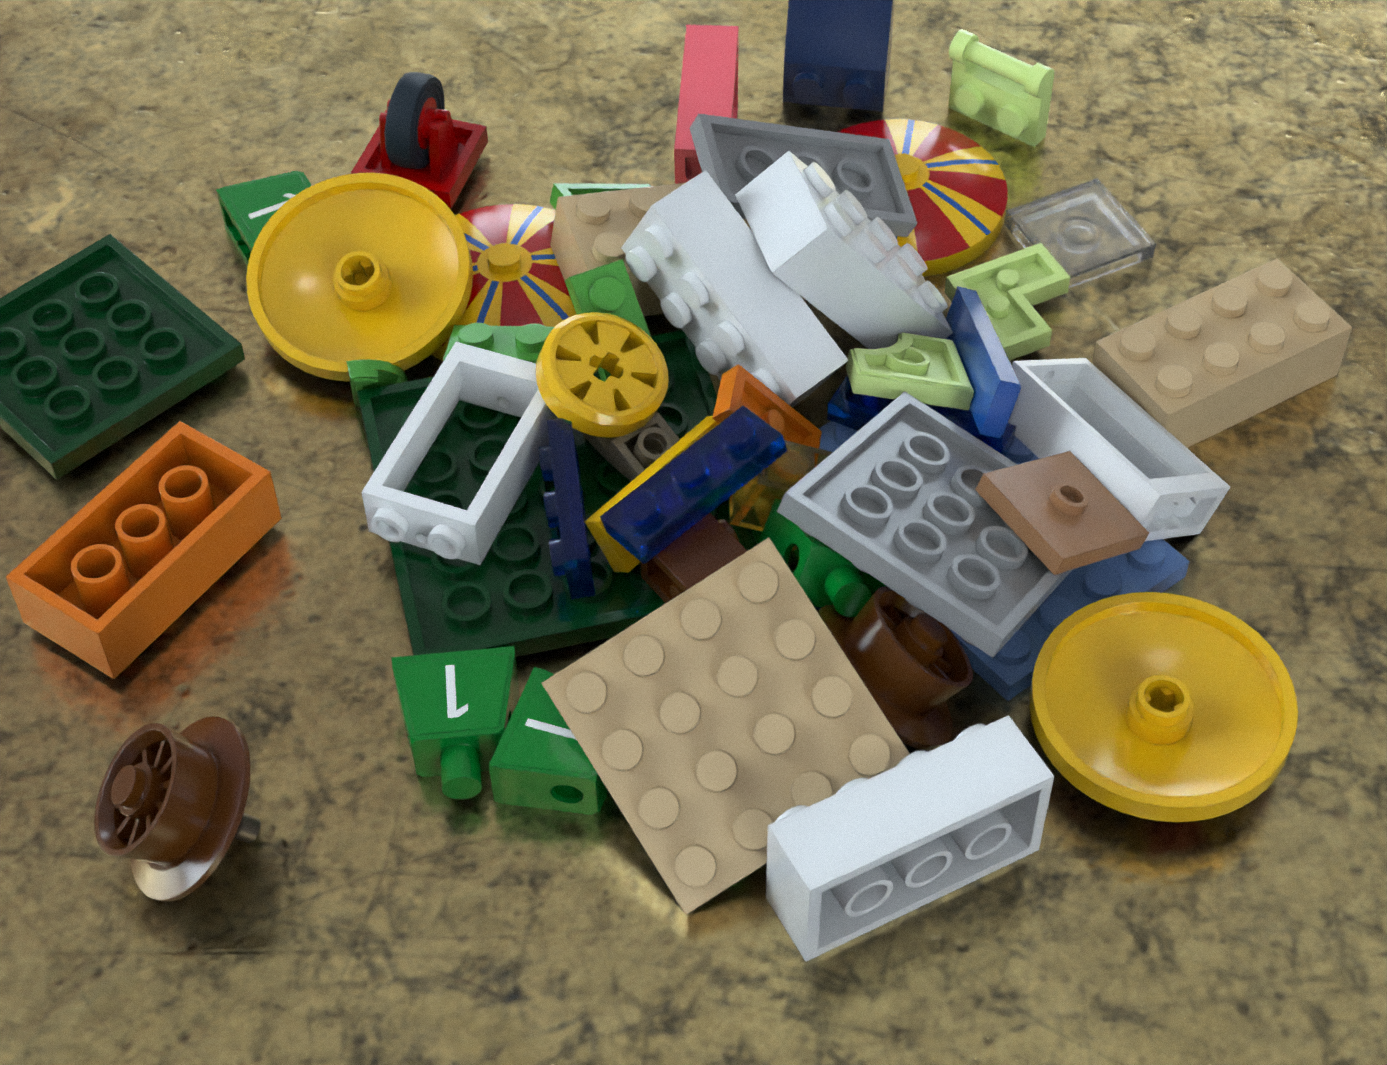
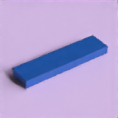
(984, 362)

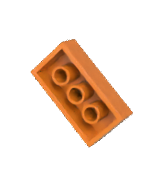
(145, 548)

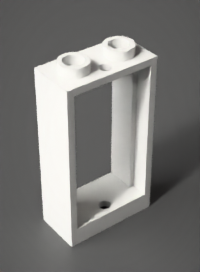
(1138, 461)
(452, 532)

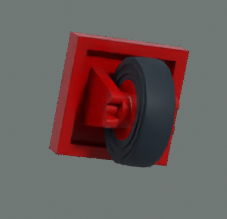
(422, 140)

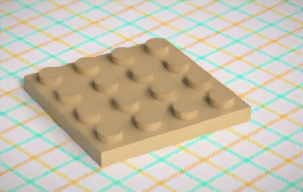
(723, 721)

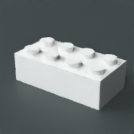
(839, 257)
(724, 295)
(906, 836)

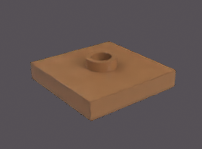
(1061, 512)

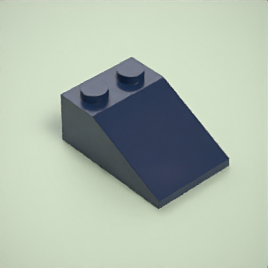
(838, 53)

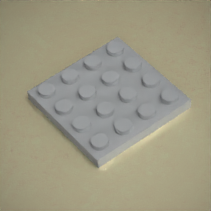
(909, 515)

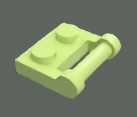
(999, 89)

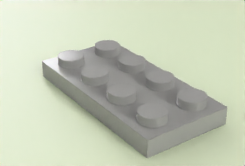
(742, 149)

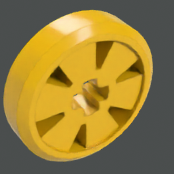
(594, 406)

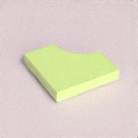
(915, 364)

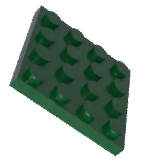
(100, 354)

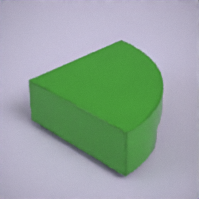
(364, 377)

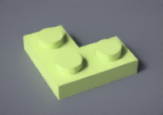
(1009, 291)

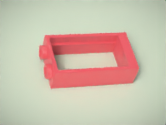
(706, 88)

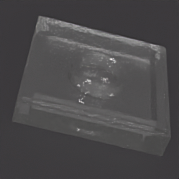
(1082, 231)

